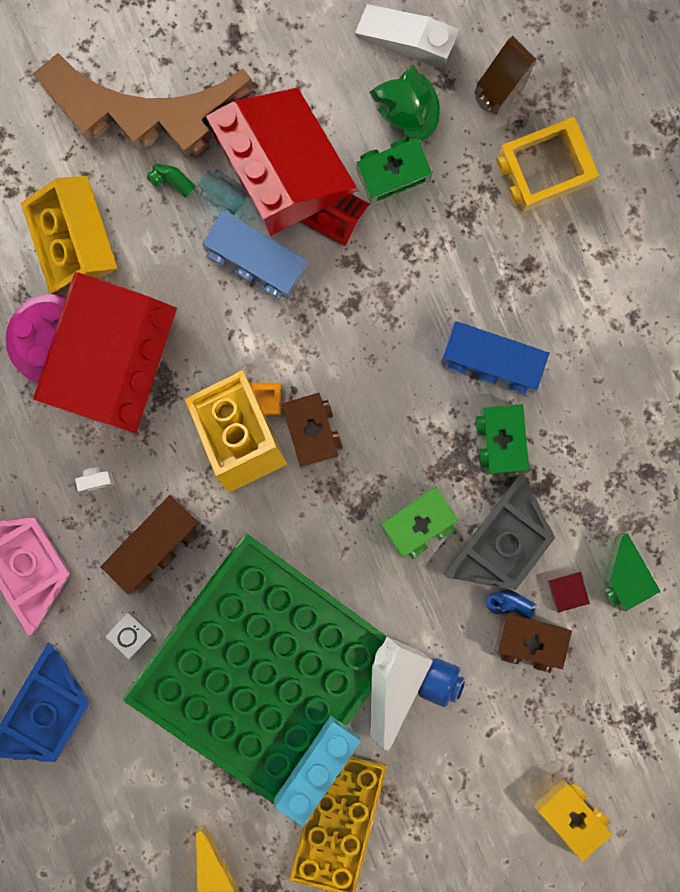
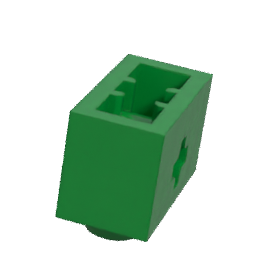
(383, 184)
(512, 425)

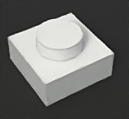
(94, 479)

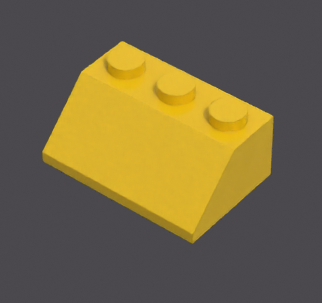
(68, 232)

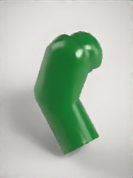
(172, 175)

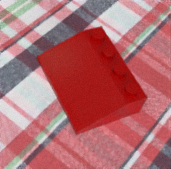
(280, 157)
(105, 353)

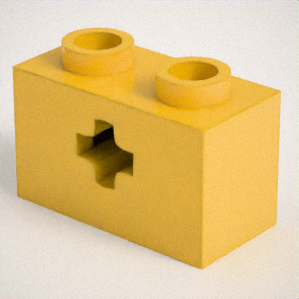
(581, 837)

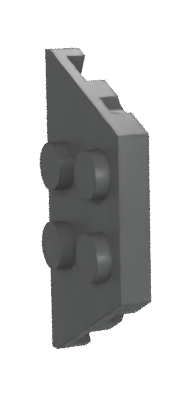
(505, 542)

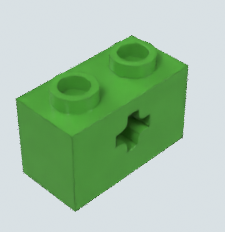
(428, 506)

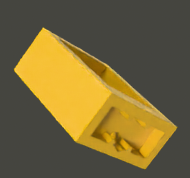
(577, 152)

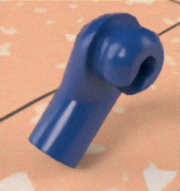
(510, 601)

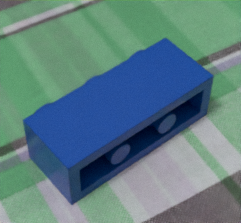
(494, 358)

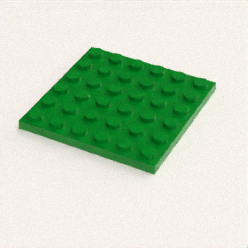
(258, 668)

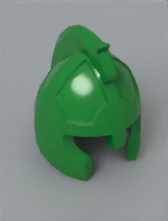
(411, 104)

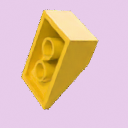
(235, 441)

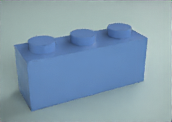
(254, 256)

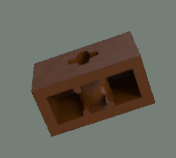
(298, 415)
(553, 642)

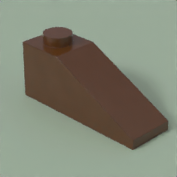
(505, 76)

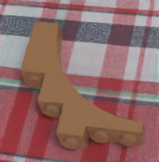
(139, 118)

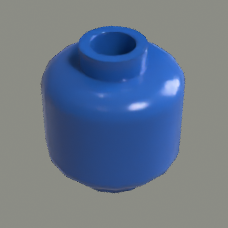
(442, 683)

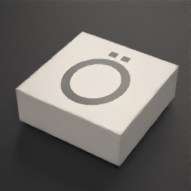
(129, 635)

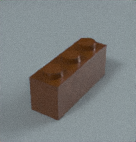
(151, 546)

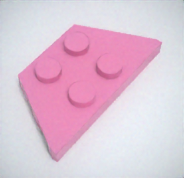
(29, 570)

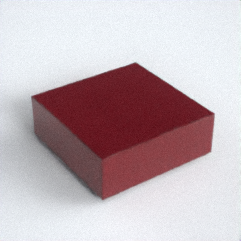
(568, 592)

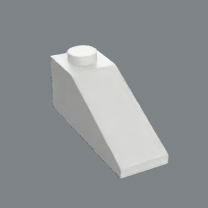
(409, 34)
(395, 683)

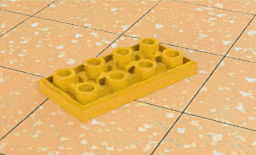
(339, 829)

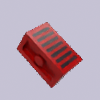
(339, 219)

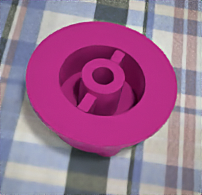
(32, 332)

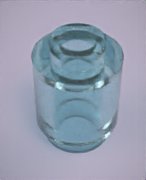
(222, 191)

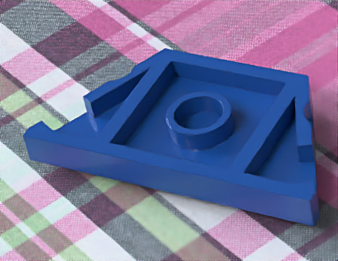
(43, 711)

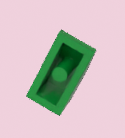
(628, 576)

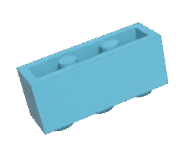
(316, 771)

